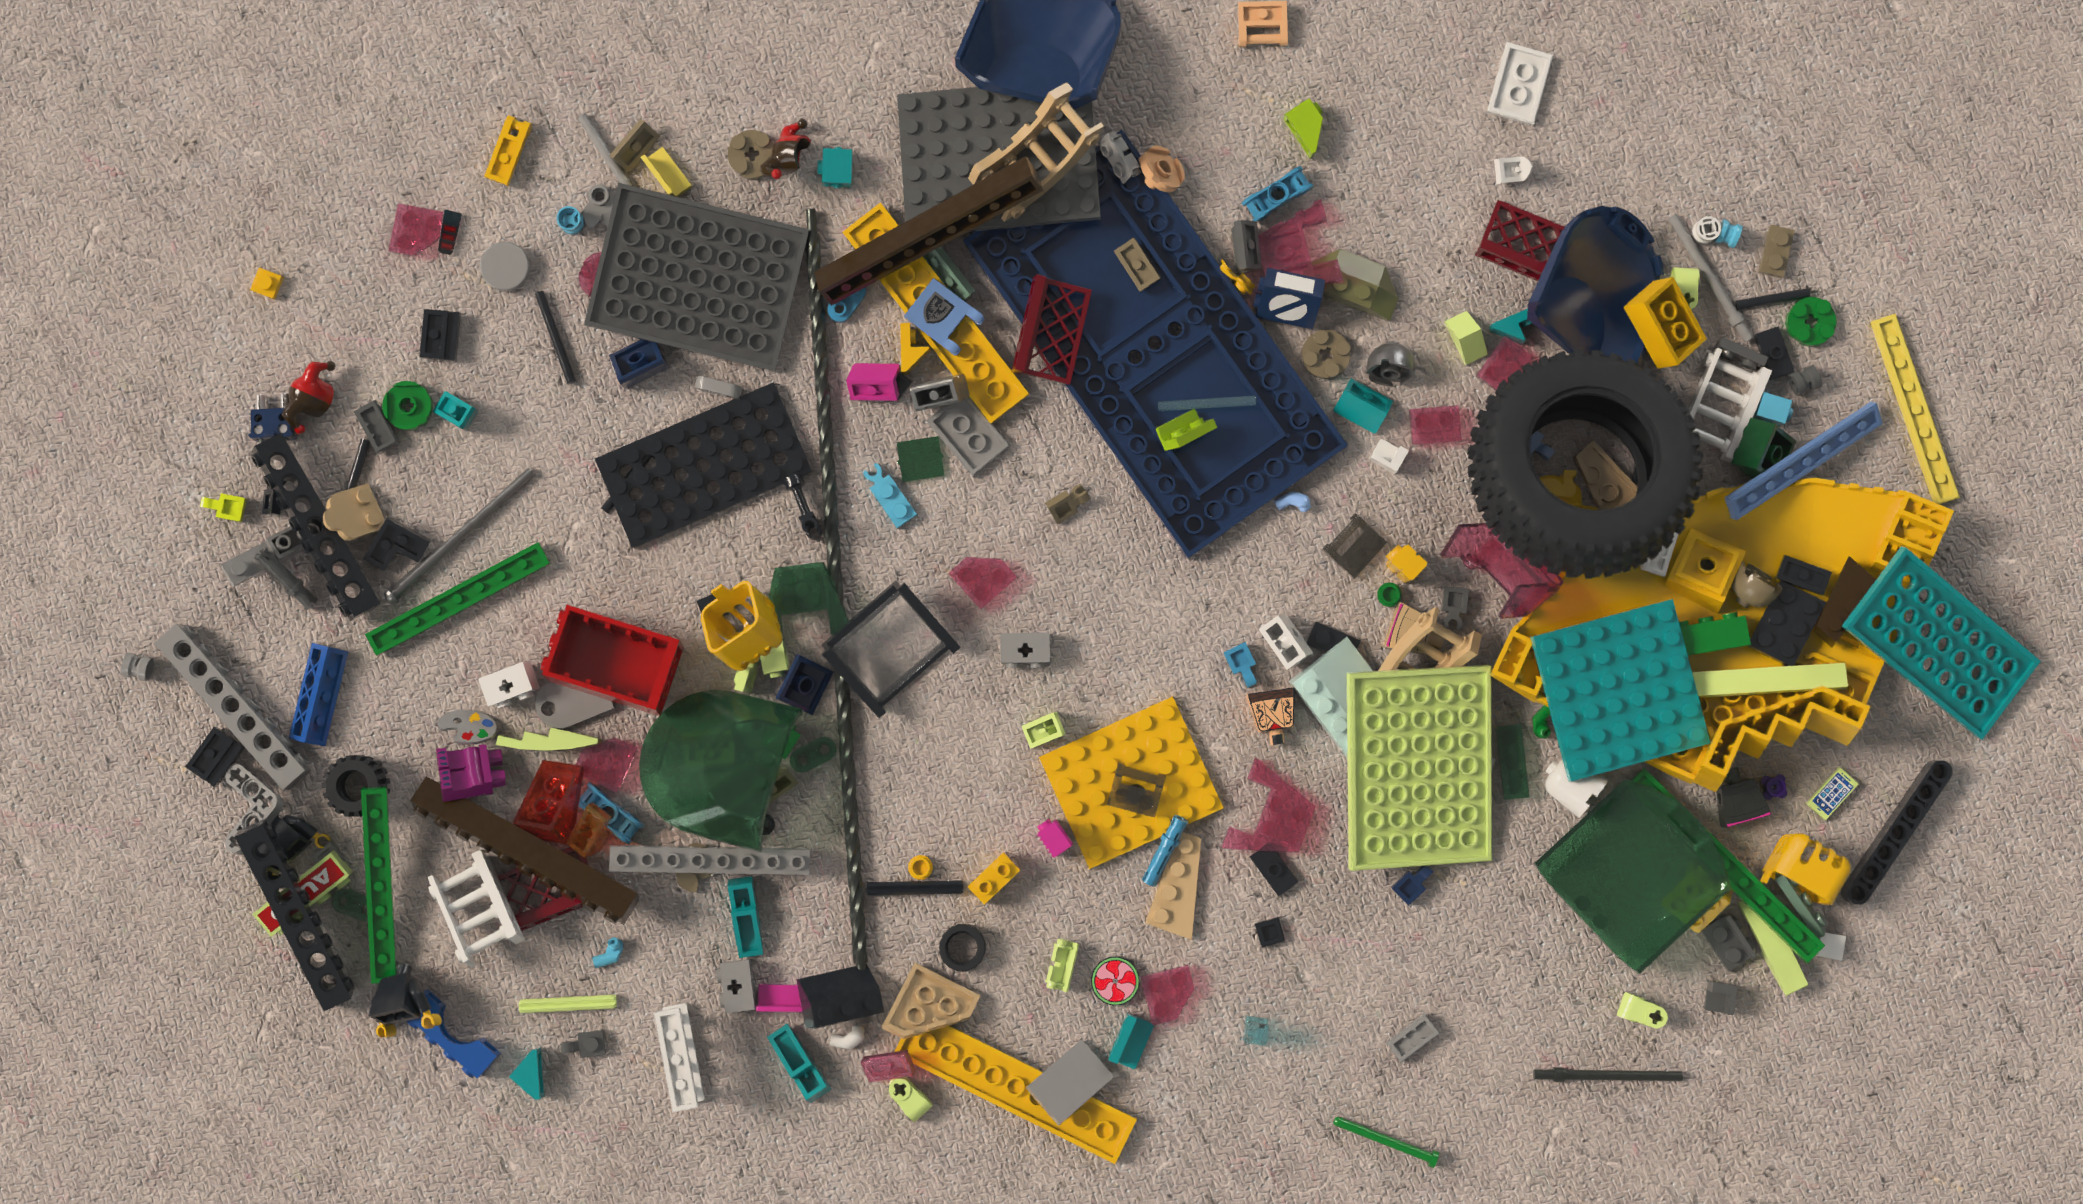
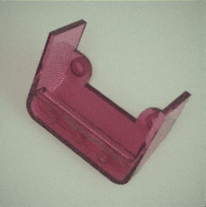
(1523, 582)

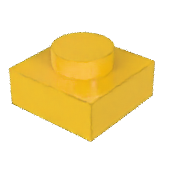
(267, 283)

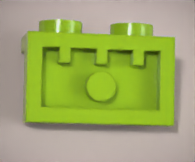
(1183, 430)

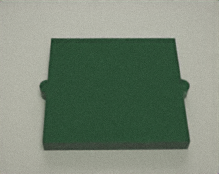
(920, 459)

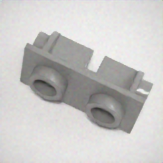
(1112, 147)

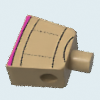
(1401, 621)

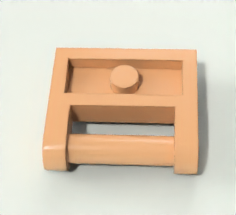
(1262, 15)

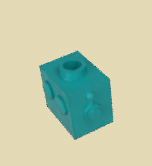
(835, 167)

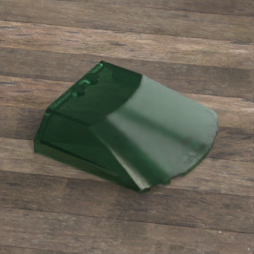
(1637, 872)

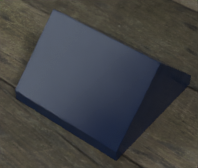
(638, 362)
(804, 684)

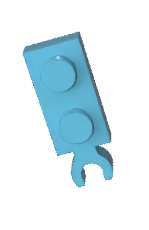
(890, 498)

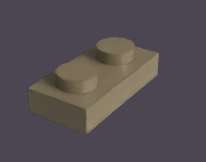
(634, 145)
(1776, 251)
(1137, 264)

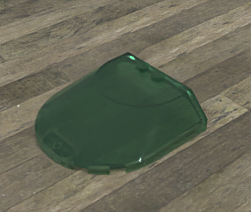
(716, 763)

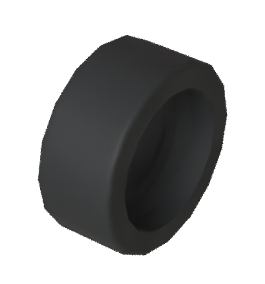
(962, 966)

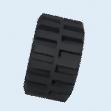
(336, 782)

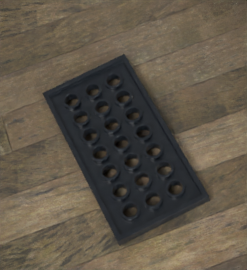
(678, 436)

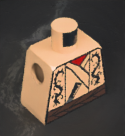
(1273, 712)

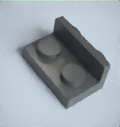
(1729, 942)

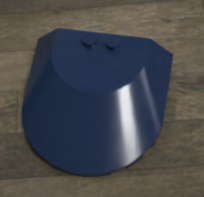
(1040, 45)
(1590, 277)

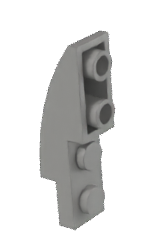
(282, 545)

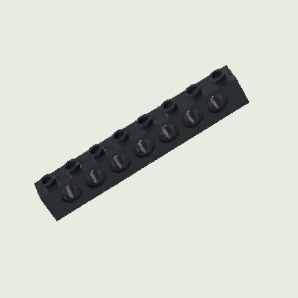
(278, 449)
(327, 994)

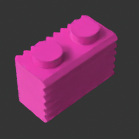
(1054, 837)

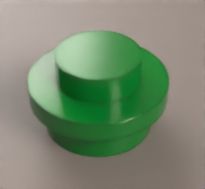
(1389, 594)

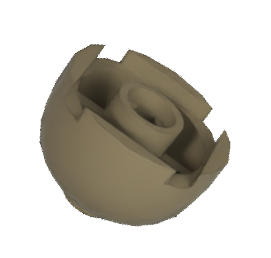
(1754, 587)

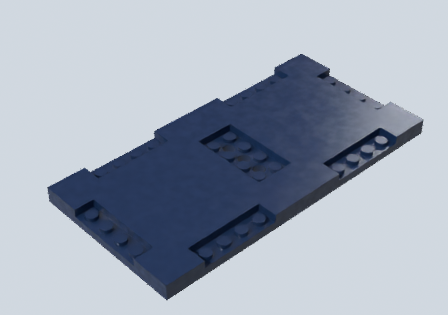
(1218, 354)

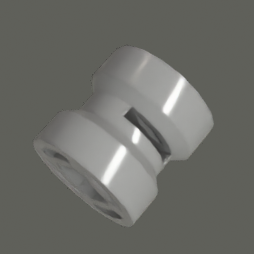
(138, 667)

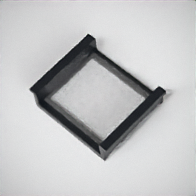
(887, 646)

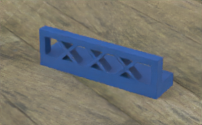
(321, 695)

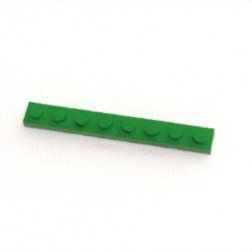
(458, 599)
(378, 883)

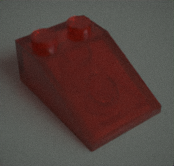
(551, 802)

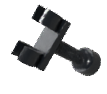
(808, 518)

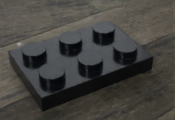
(1786, 625)

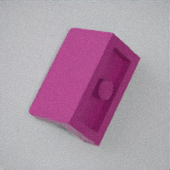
(873, 381)
(778, 998)

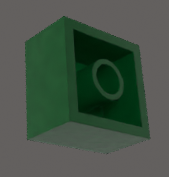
(1761, 447)

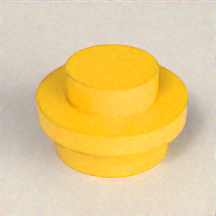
(920, 867)

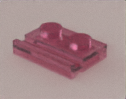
(1503, 362)
(1435, 425)

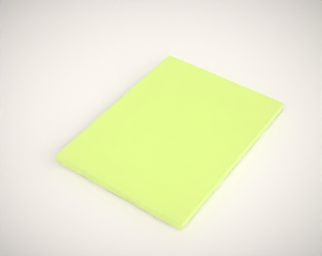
(1419, 767)

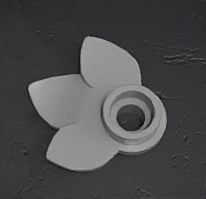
(597, 210)

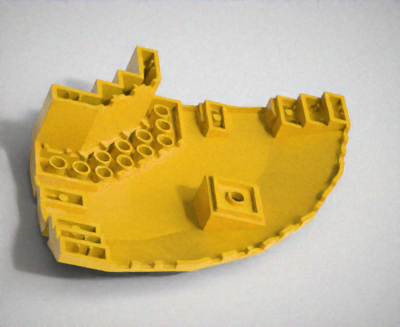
(1805, 521)

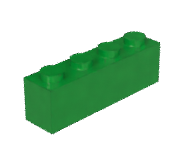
(1715, 635)

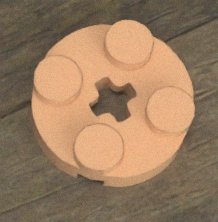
(1161, 169)

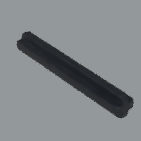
(915, 887)

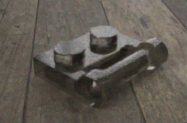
(1360, 552)
(1135, 798)

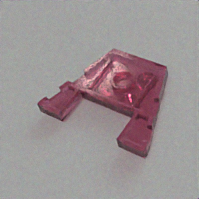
(1286, 249)
(1282, 818)

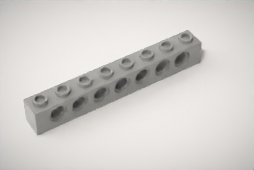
(172, 646)
(709, 860)

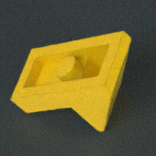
(910, 355)

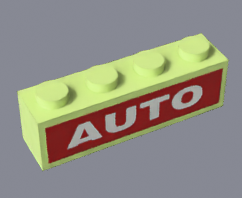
(317, 881)

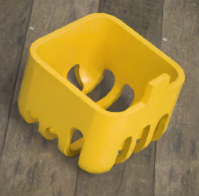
(753, 638)
(1816, 877)

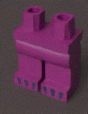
(468, 772)

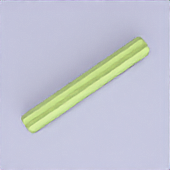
(567, 1003)

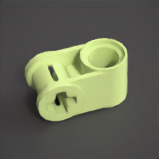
(1688, 283)
(1638, 1010)
(912, 1101)

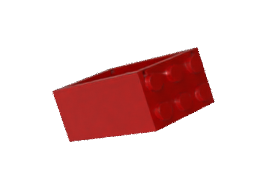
(612, 660)

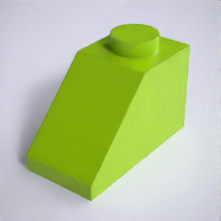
(1305, 125)

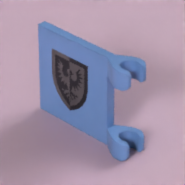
(939, 314)

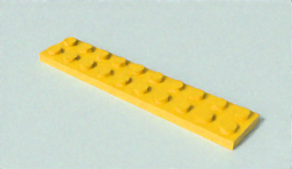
(986, 374)
(1004, 1083)

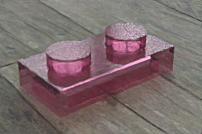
(888, 1066)

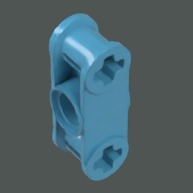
(1267, 204)
(623, 824)

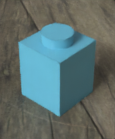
(1773, 409)

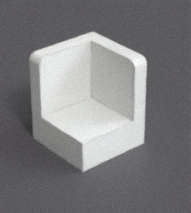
(1388, 456)

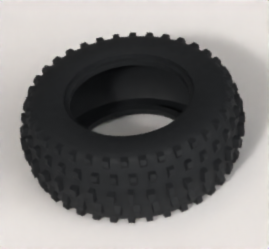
(1624, 402)

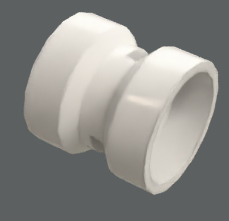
(1701, 230)

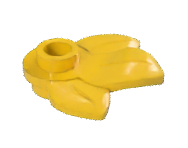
(1242, 282)

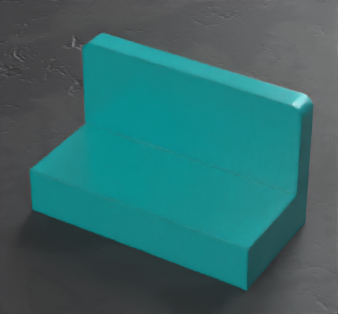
(1363, 406)
(1131, 1041)

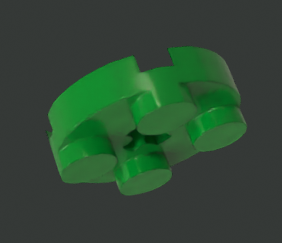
(1803, 333)
(418, 415)

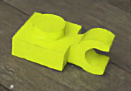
(227, 507)

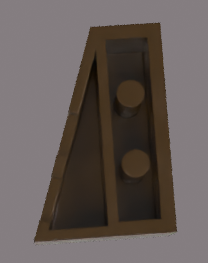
(1844, 598)

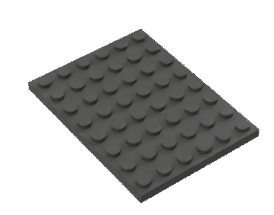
(956, 128)
(696, 277)

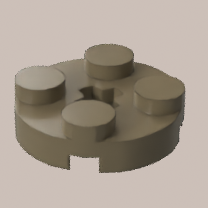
(741, 145)
(1320, 341)

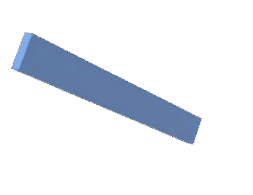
(1803, 460)

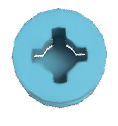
(1729, 233)

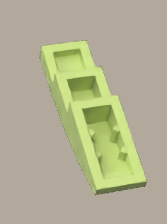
(557, 740)
(1775, 953)

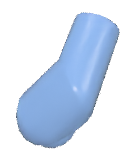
(1293, 498)

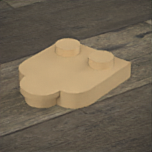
(353, 513)

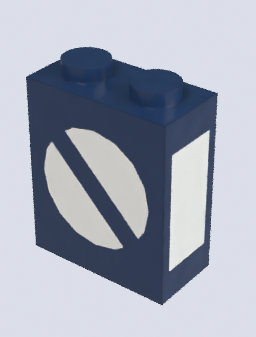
(1289, 298)

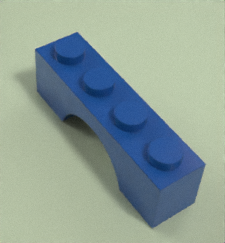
(474, 1056)

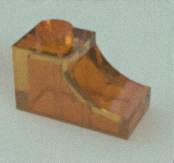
(590, 832)

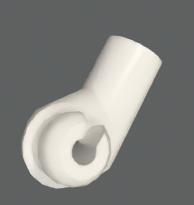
(850, 1040)

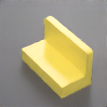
(667, 173)

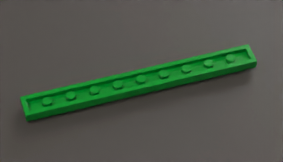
(1756, 895)

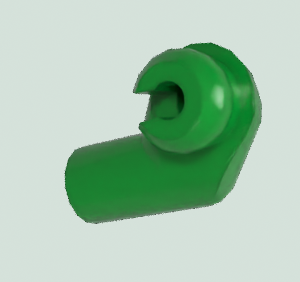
(1540, 723)

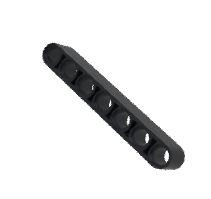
(1907, 827)

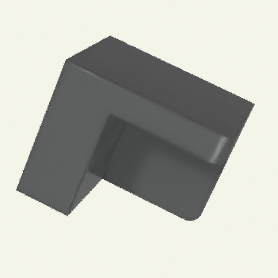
(1720, 997)

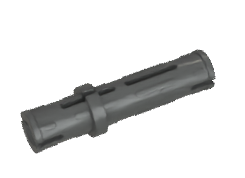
(286, 578)

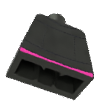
(1740, 800)

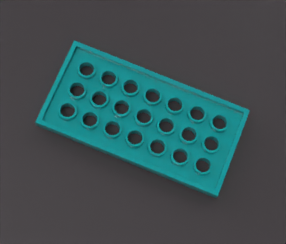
(1972, 620)

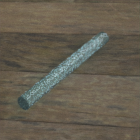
(1207, 403)

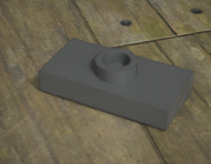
(376, 427)

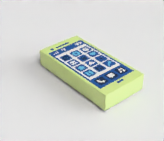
(1832, 793)

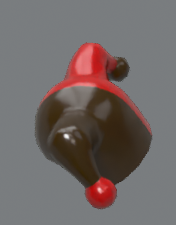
(786, 151)
(309, 395)

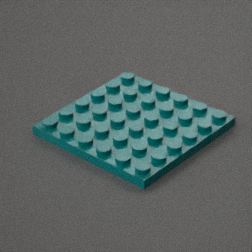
(1620, 690)

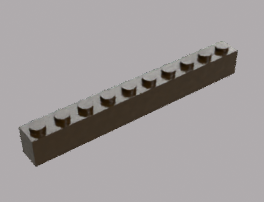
(928, 231)
(527, 852)

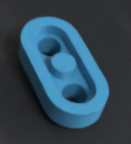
(850, 305)

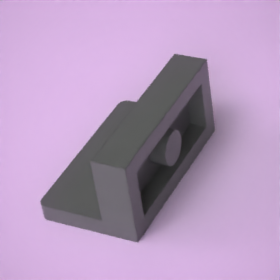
(1246, 246)

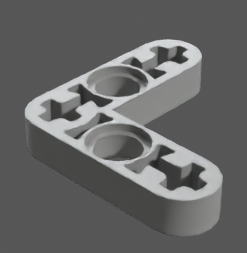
(259, 807)

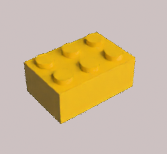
(1665, 322)

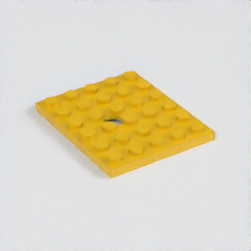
(1147, 741)

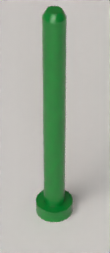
(1430, 1157)

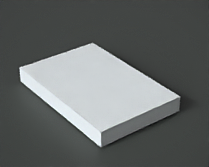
(1519, 83)

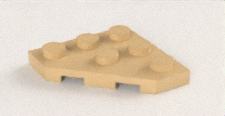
(928, 1003)

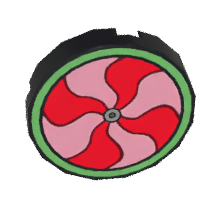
(1115, 980)

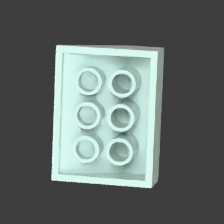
(1325, 688)

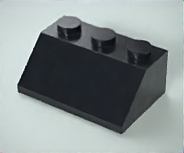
(839, 996)

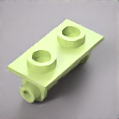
(1060, 974)

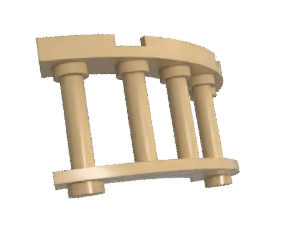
(1027, 137)
(1463, 650)

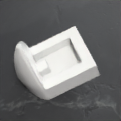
(1512, 169)

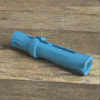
(1169, 842)

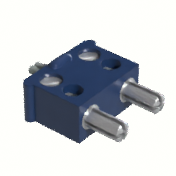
(271, 422)

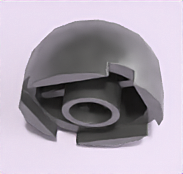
(1391, 364)

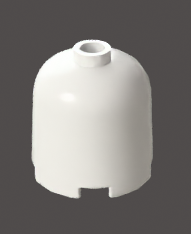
(1573, 794)

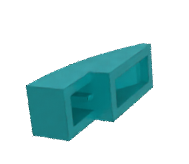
(745, 916)
(799, 1063)

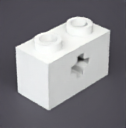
(1286, 641)
(495, 685)

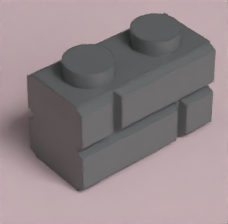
(939, 392)

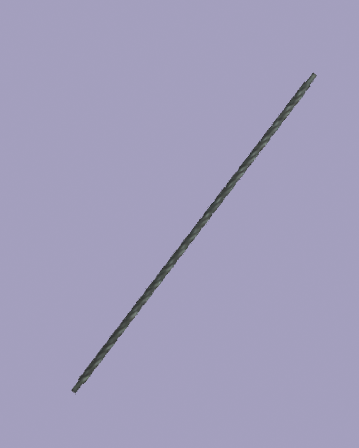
(832, 540)

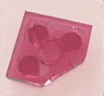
(414, 229)
(982, 578)
(607, 762)
(1167, 993)

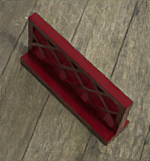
(1507, 256)
(1031, 323)
(544, 911)

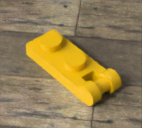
(507, 151)

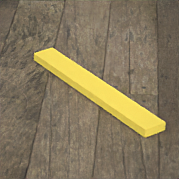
(1914, 409)

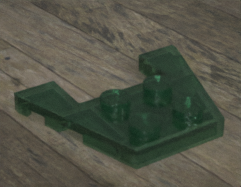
(806, 590)

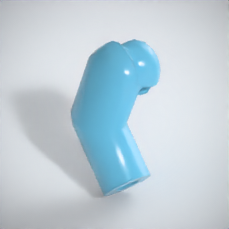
(612, 953)

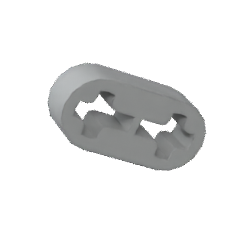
(718, 387)

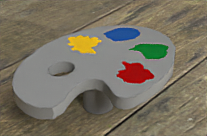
(473, 729)

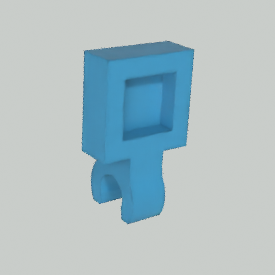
(1240, 661)

